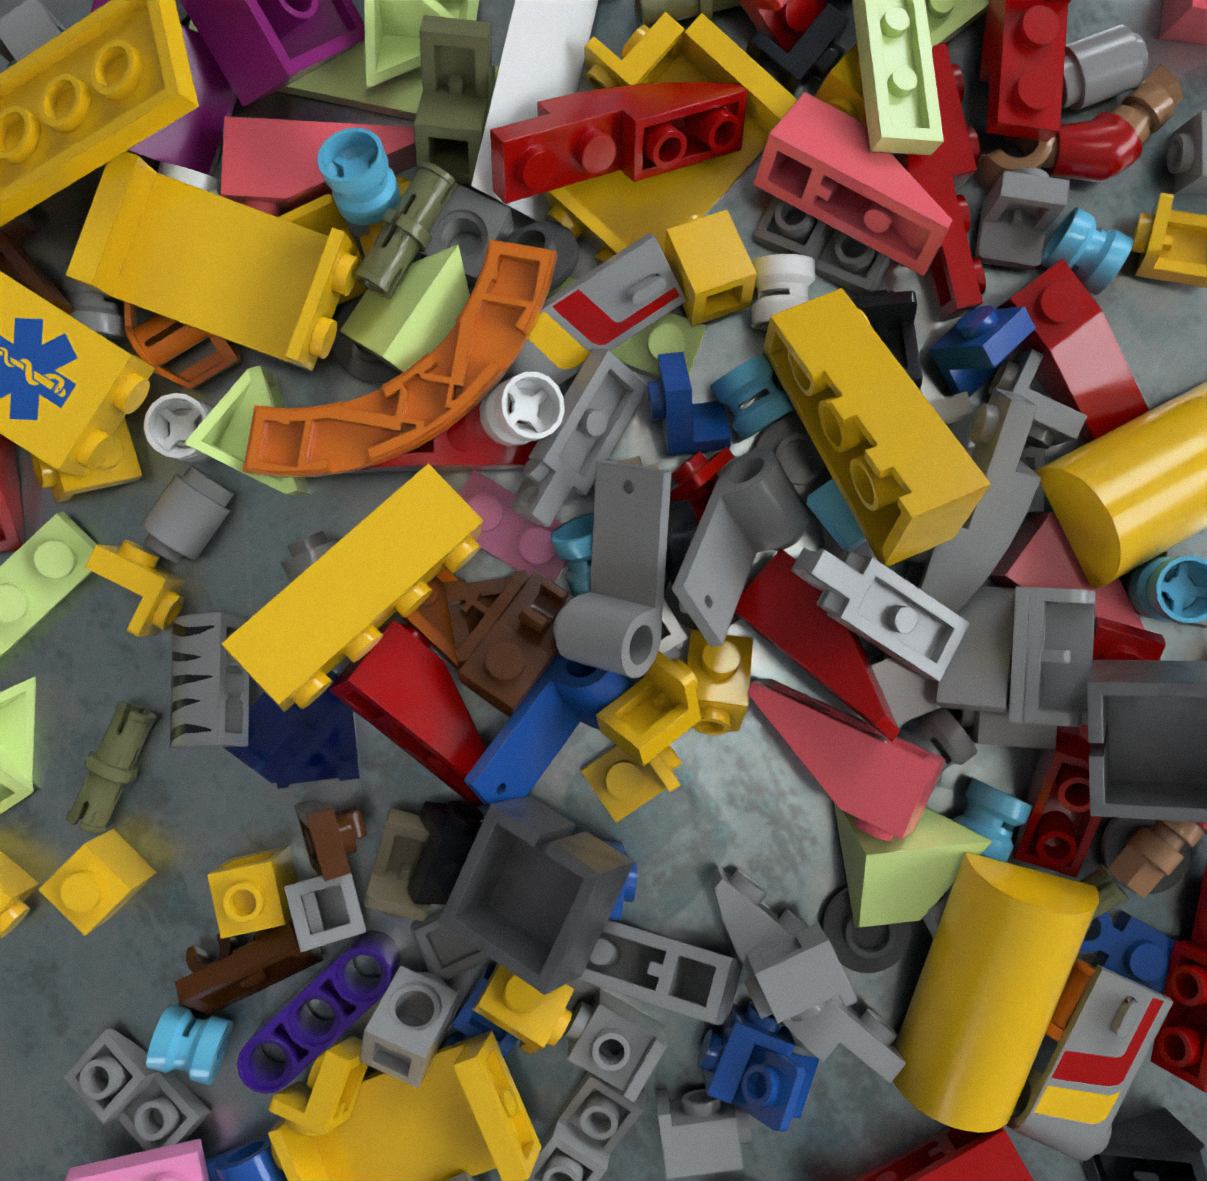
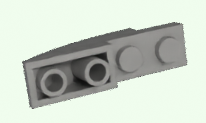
(960, 566)
(756, 926)

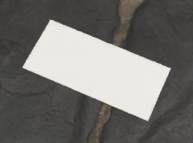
(537, 63)

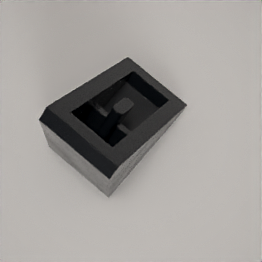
(1150, 1150)

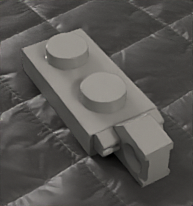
(593, 421)
(884, 609)

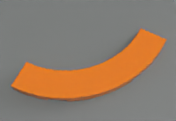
(425, 396)

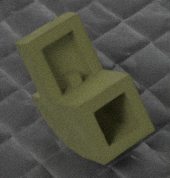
(455, 93)

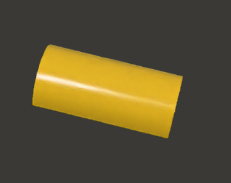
(1134, 488)
(990, 990)

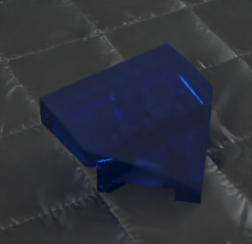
(302, 742)

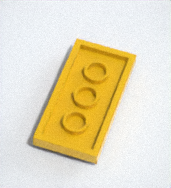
(90, 98)

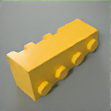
(873, 428)

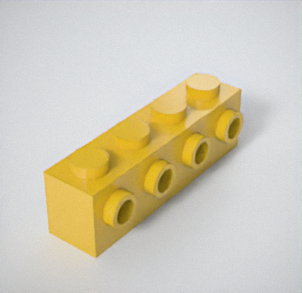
(355, 589)

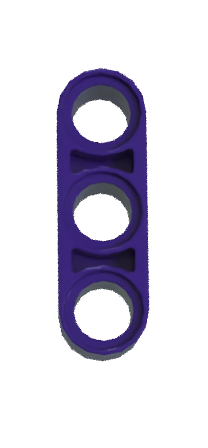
(302, 1034)

